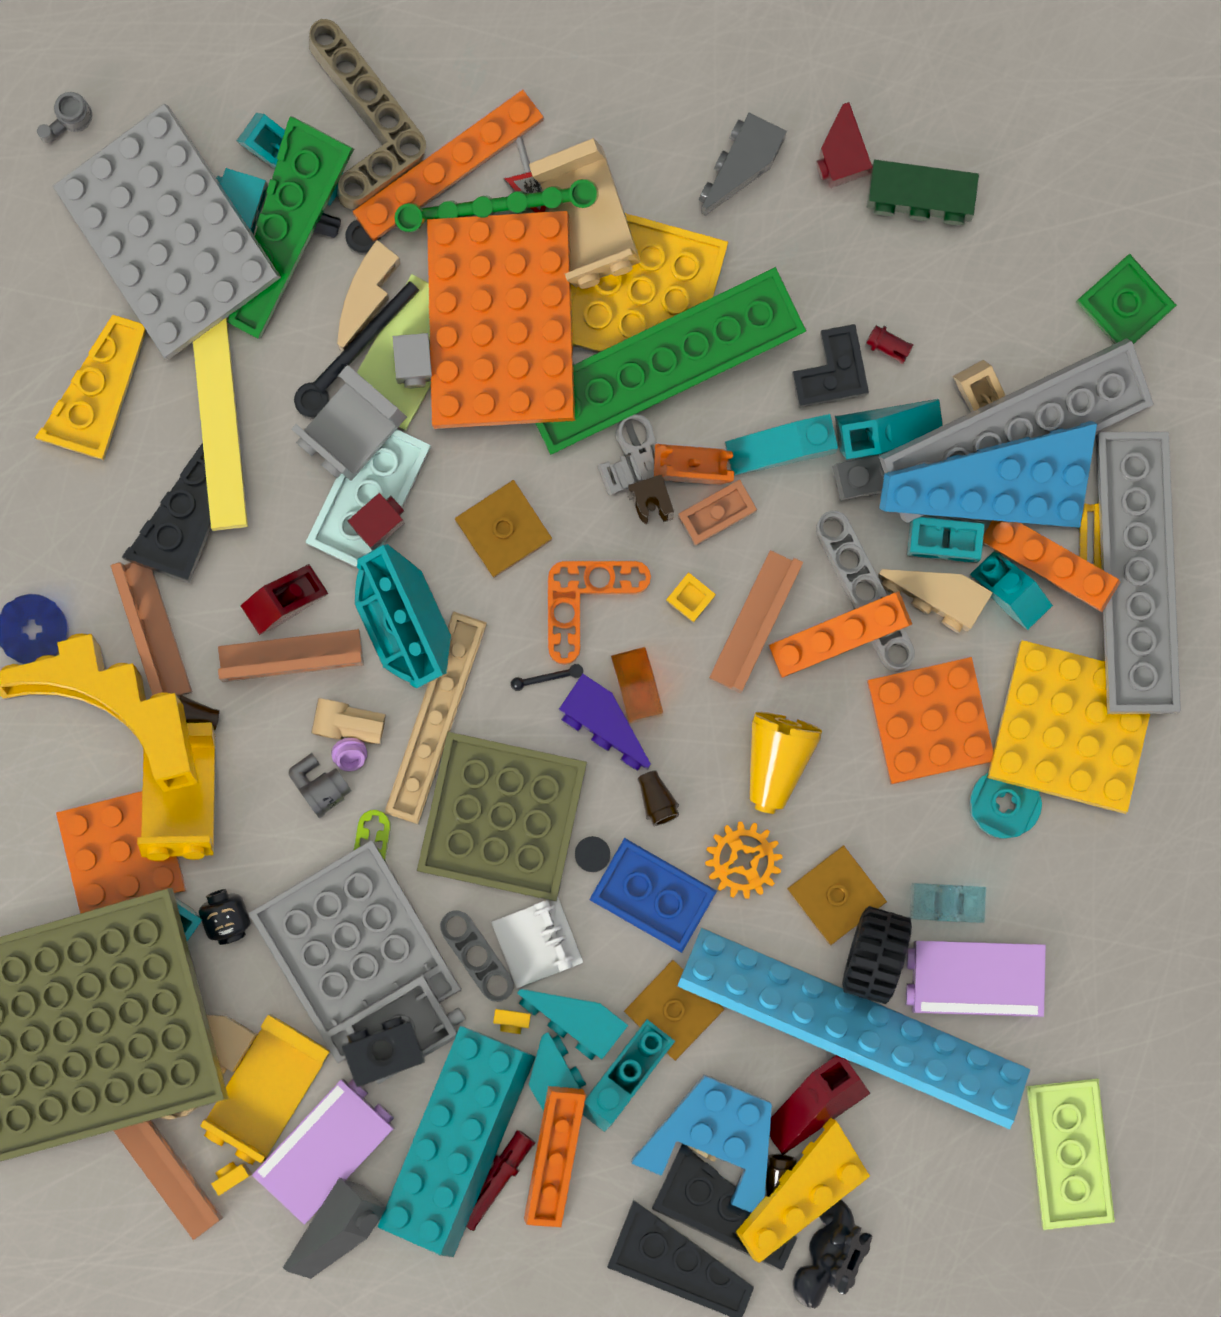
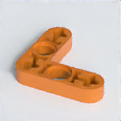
(571, 596)

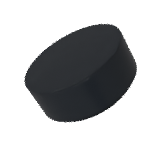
(358, 239)
(310, 400)
(592, 854)

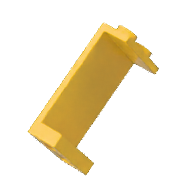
(182, 818)
(265, 1090)

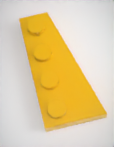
(92, 402)
(813, 1186)

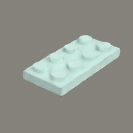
(388, 473)

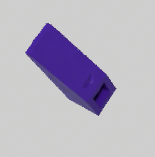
(598, 712)

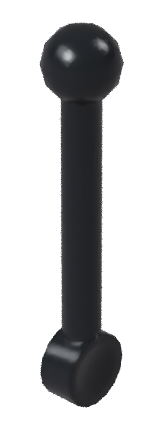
(518, 683)

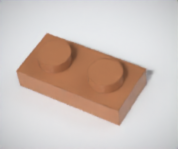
(717, 512)

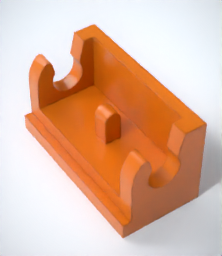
(692, 464)

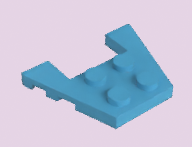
(722, 1124)

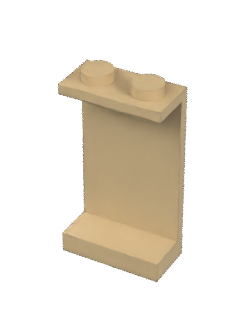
(597, 234)

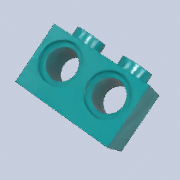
(945, 540)

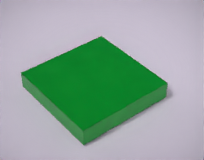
(1126, 302)

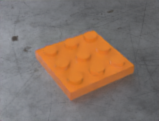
(931, 720)
(106, 855)

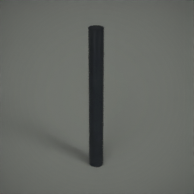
(366, 336)

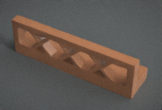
(755, 621)
(151, 629)
(290, 655)
(169, 1177)

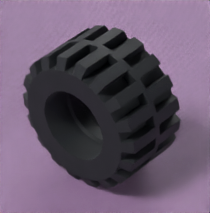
(877, 955)

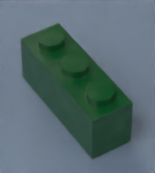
(922, 192)

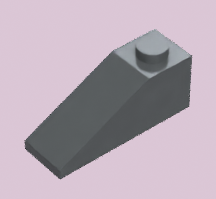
(336, 1229)

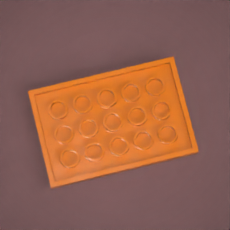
(500, 320)

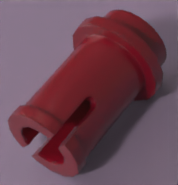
(889, 344)

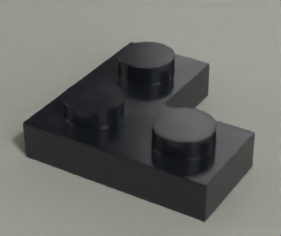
(840, 377)

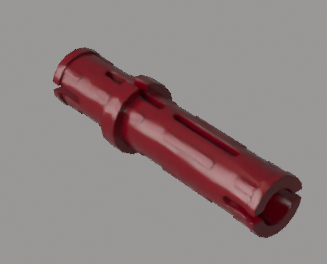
(499, 1174)

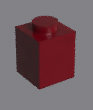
(377, 520)

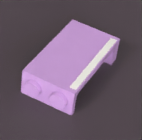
(977, 978)
(323, 1148)

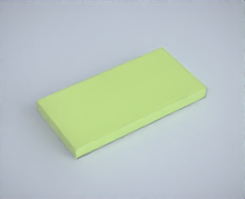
(379, 362)
(1070, 1154)

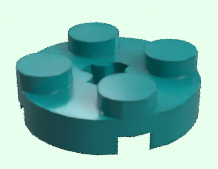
(1012, 822)

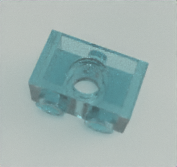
(947, 903)

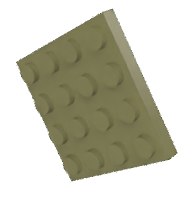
(502, 816)

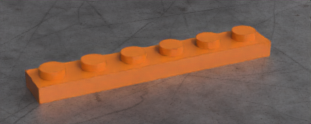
(450, 163)

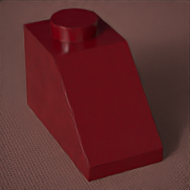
(843, 151)
(283, 599)

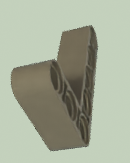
(371, 112)

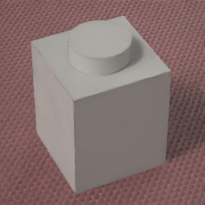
(412, 359)

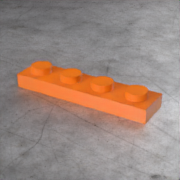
(1052, 562)
(840, 634)
(554, 1156)

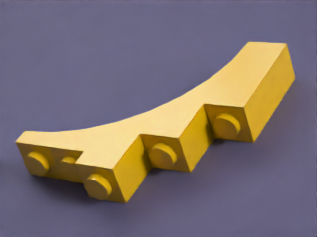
(120, 691)

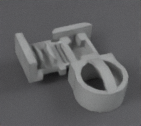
(635, 467)

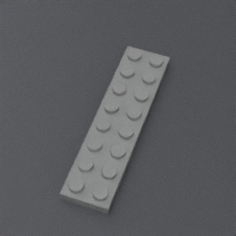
(1095, 389)
(1140, 553)

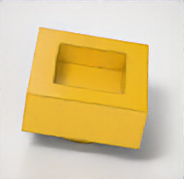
(690, 597)
(511, 1020)
(230, 1176)

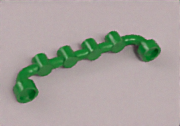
(581, 193)

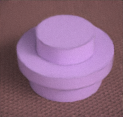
(349, 754)

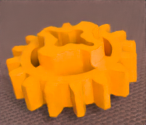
(735, 845)

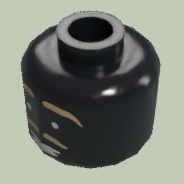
(224, 917)

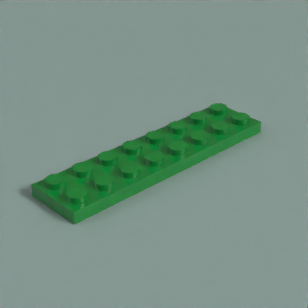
(676, 356)

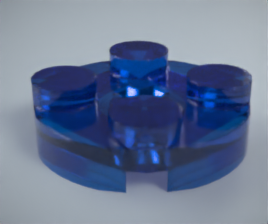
(16, 616)

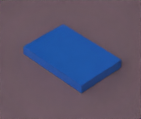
(653, 895)

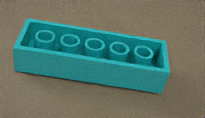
(456, 1142)

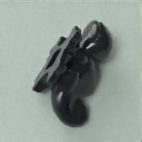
(834, 1255)

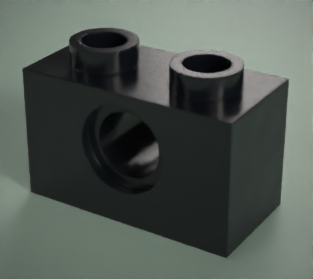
(366, 1067)

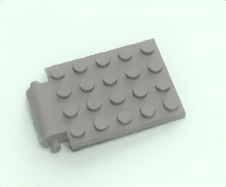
(359, 955)

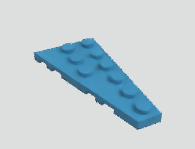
(1010, 482)

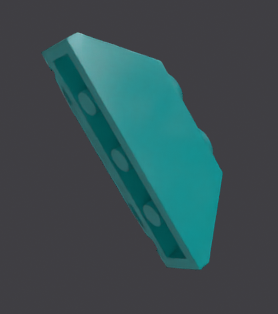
(401, 617)

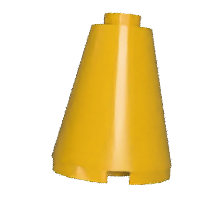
(778, 758)

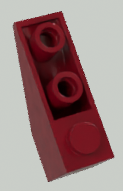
(822, 1095)

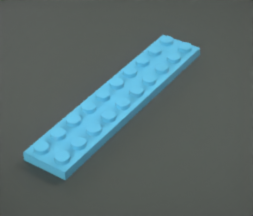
(855, 1028)

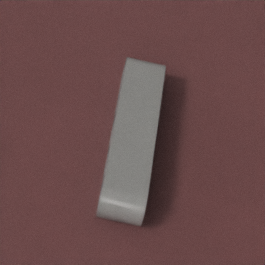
(862, 573)

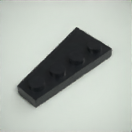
(179, 527)
(702, 1200)
(668, 1260)

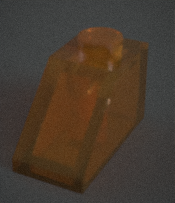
(637, 685)

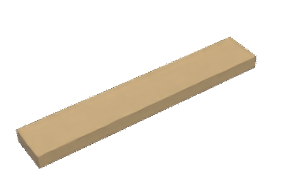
(434, 721)

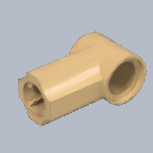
(339, 720)

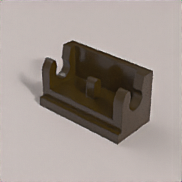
(651, 493)

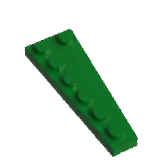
(295, 201)

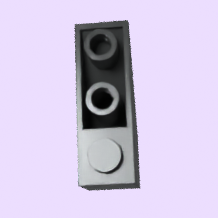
(750, 157)

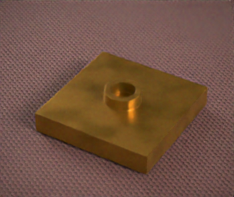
(503, 528)
(836, 894)
(673, 1009)

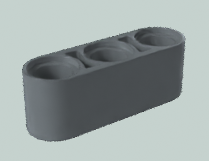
(461, 946)

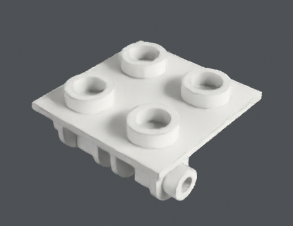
(537, 942)

